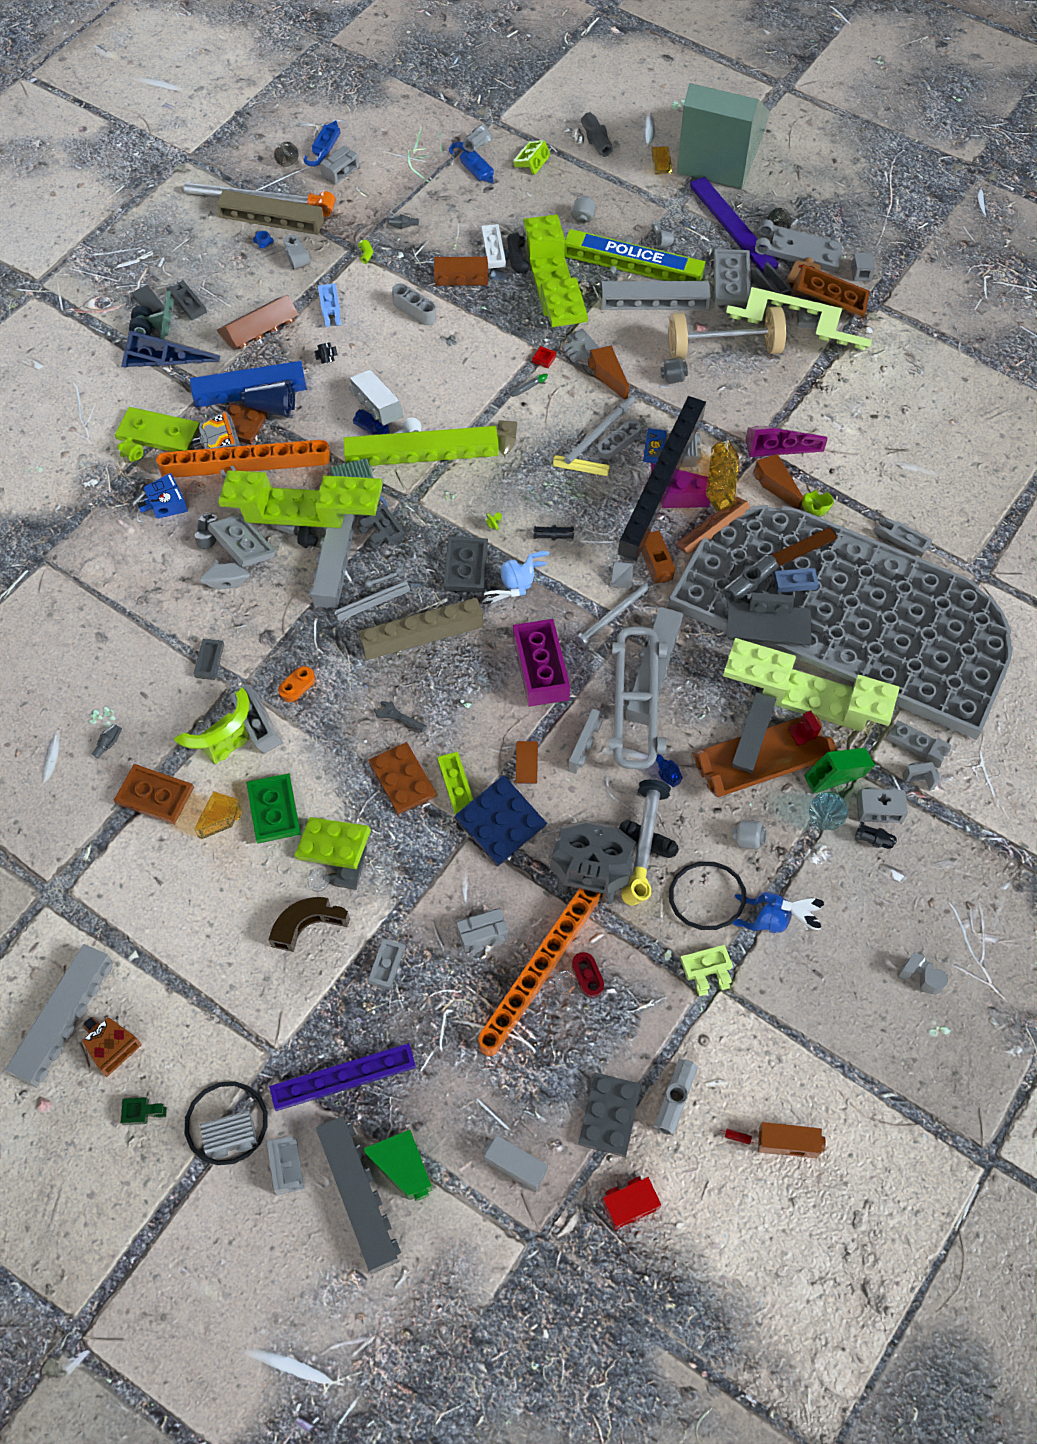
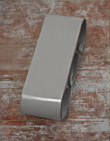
(414, 304)

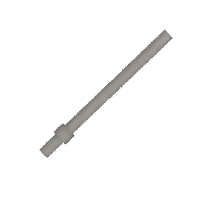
(619, 410)

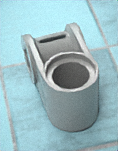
(296, 252)

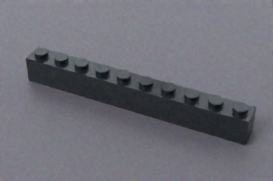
(661, 479)

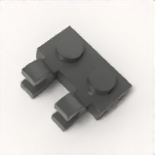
(386, 525)

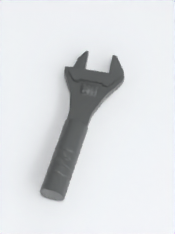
(392, 713)

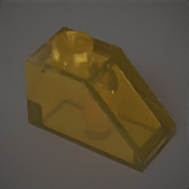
(218, 815)

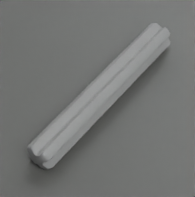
(371, 600)

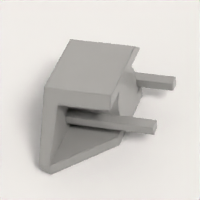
(225, 576)

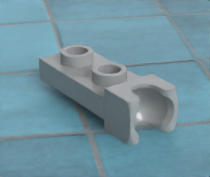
(919, 743)

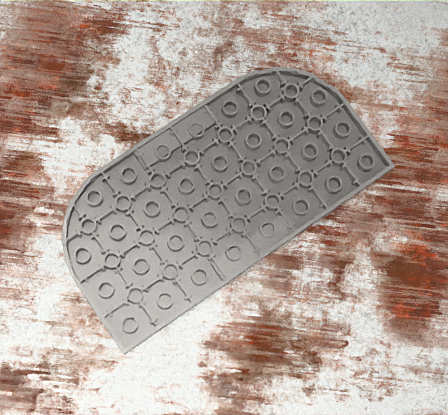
(870, 616)

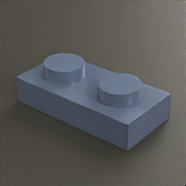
(796, 580)

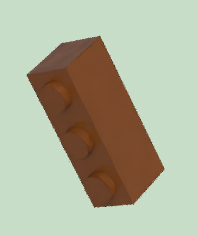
(460, 271)

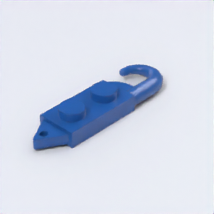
(324, 143)
(474, 163)

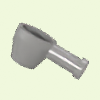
(663, 237)

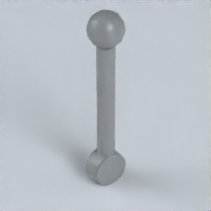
(399, 572)

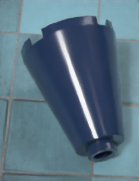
(272, 398)

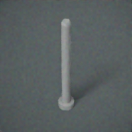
(582, 639)

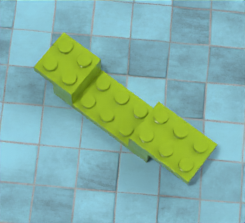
(556, 289)
(300, 506)

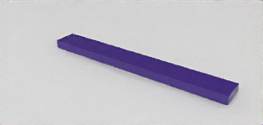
(731, 222)

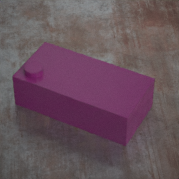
(541, 662)

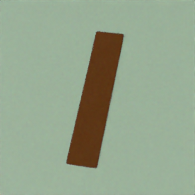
(804, 546)

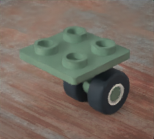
(144, 319)

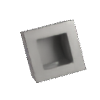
(862, 266)

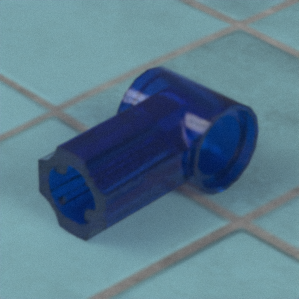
(367, 422)

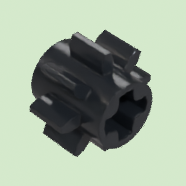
(325, 353)

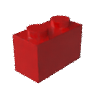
(630, 1202)

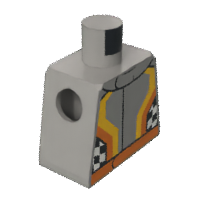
(217, 433)

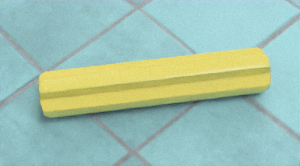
(582, 465)

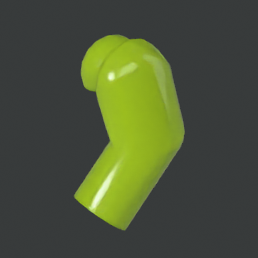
(368, 250)

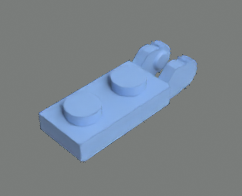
(329, 302)

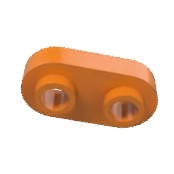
(297, 683)

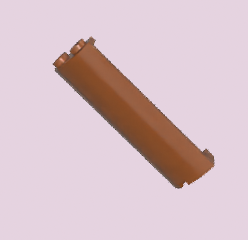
(776, 758)

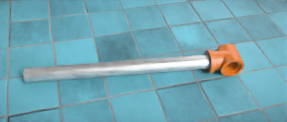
(324, 199)

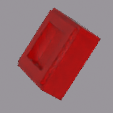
(544, 357)

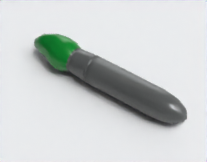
(528, 385)

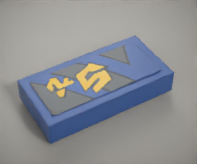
(654, 445)

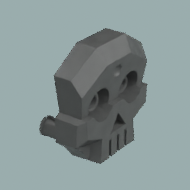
(592, 858)

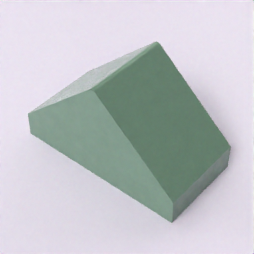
(720, 135)

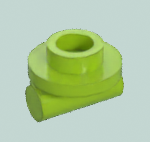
(493, 521)

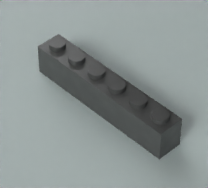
(359, 1200)

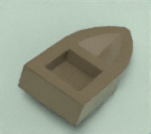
(506, 435)

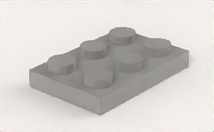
(241, 540)

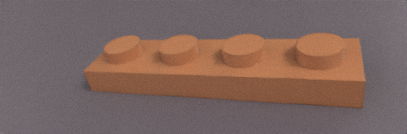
(712, 525)

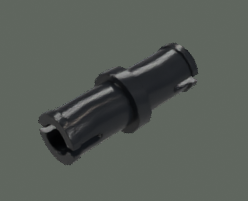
(554, 532)

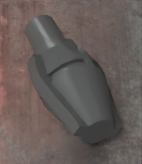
(401, 221)
(106, 740)

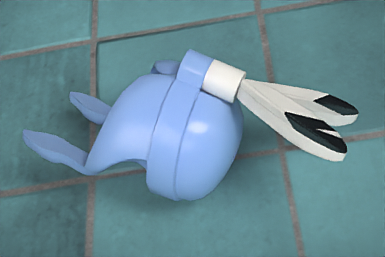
(516, 578)

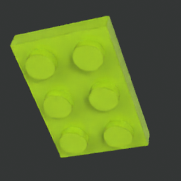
(332, 842)

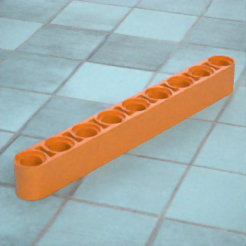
(244, 458)
(537, 976)

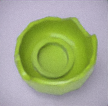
(817, 503)

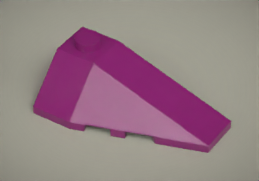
(772, 440)

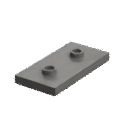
(731, 277)

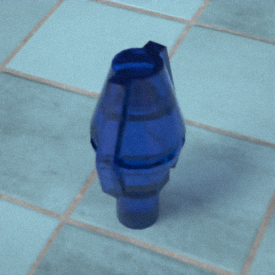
(669, 771)

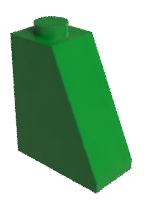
(839, 768)
(401, 1164)

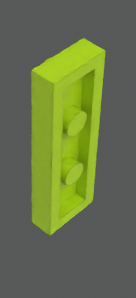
(455, 781)

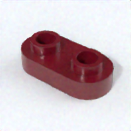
(588, 976)

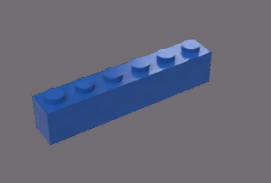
(229, 386)

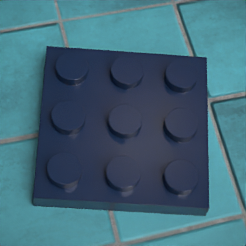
(500, 820)

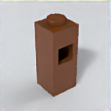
(658, 558)
(791, 1140)

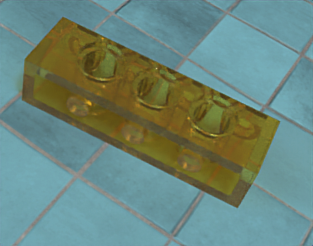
(722, 475)

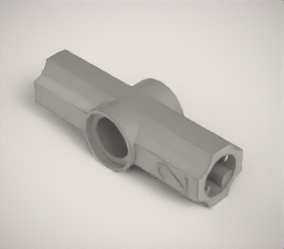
(671, 1110)

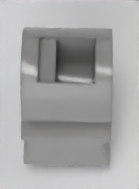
(931, 980)

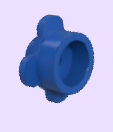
(263, 239)

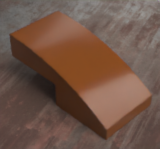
(526, 762)

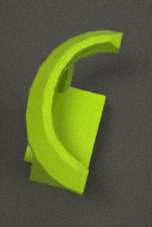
(224, 735)

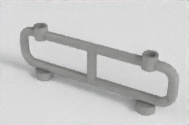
(656, 744)

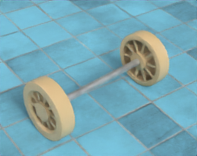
(773, 331)

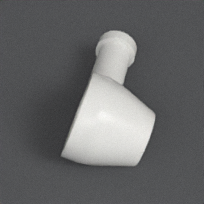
(410, 425)

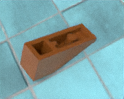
(608, 370)
(777, 480)

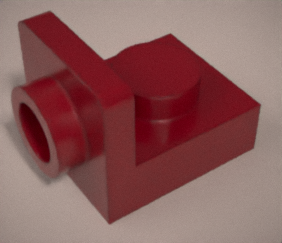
(805, 730)

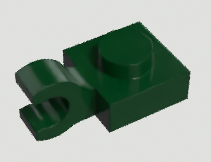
(137, 1110)

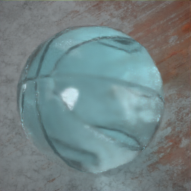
(828, 811)

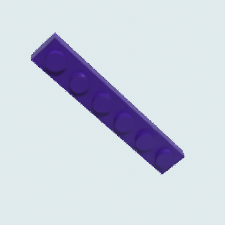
(342, 1077)

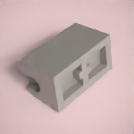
(285, 1165)

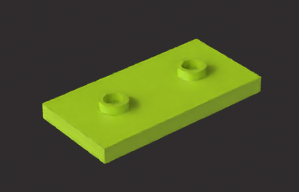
(157, 430)

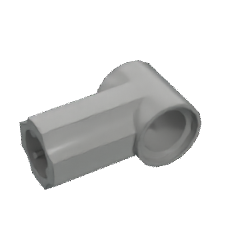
(477, 138)

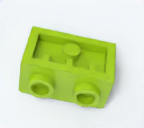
(533, 156)

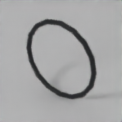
(702, 927)
(198, 1098)

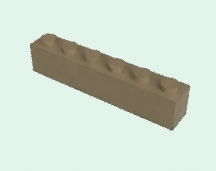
(270, 212)
(421, 628)

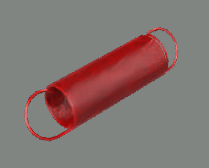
(738, 1136)

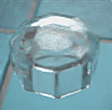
(564, 982)

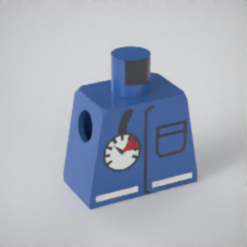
(163, 498)

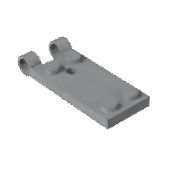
(803, 245)

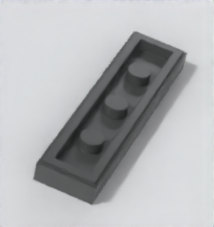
(753, 732)

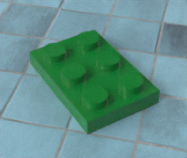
(273, 808)

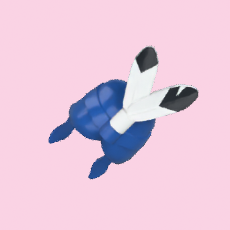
(778, 913)

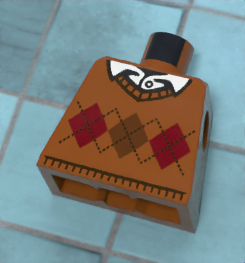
(108, 1044)

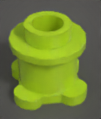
(130, 449)

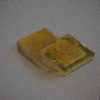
(661, 160)

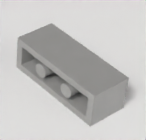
(259, 723)

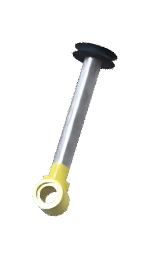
(653, 791)

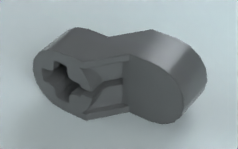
(203, 537)

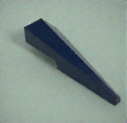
(152, 350)

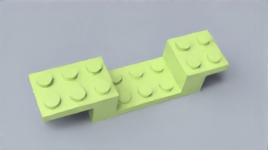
(828, 321)
(805, 692)

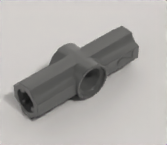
(597, 134)
(757, 572)

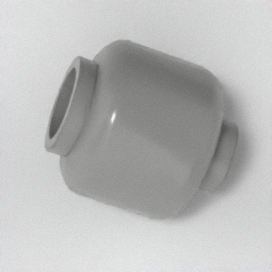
(583, 209)
(750, 834)

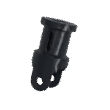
(876, 837)

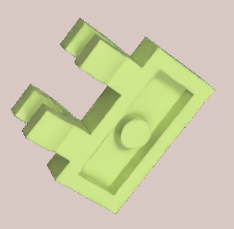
(706, 963)

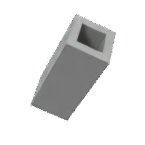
(515, 1163)

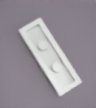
(493, 246)

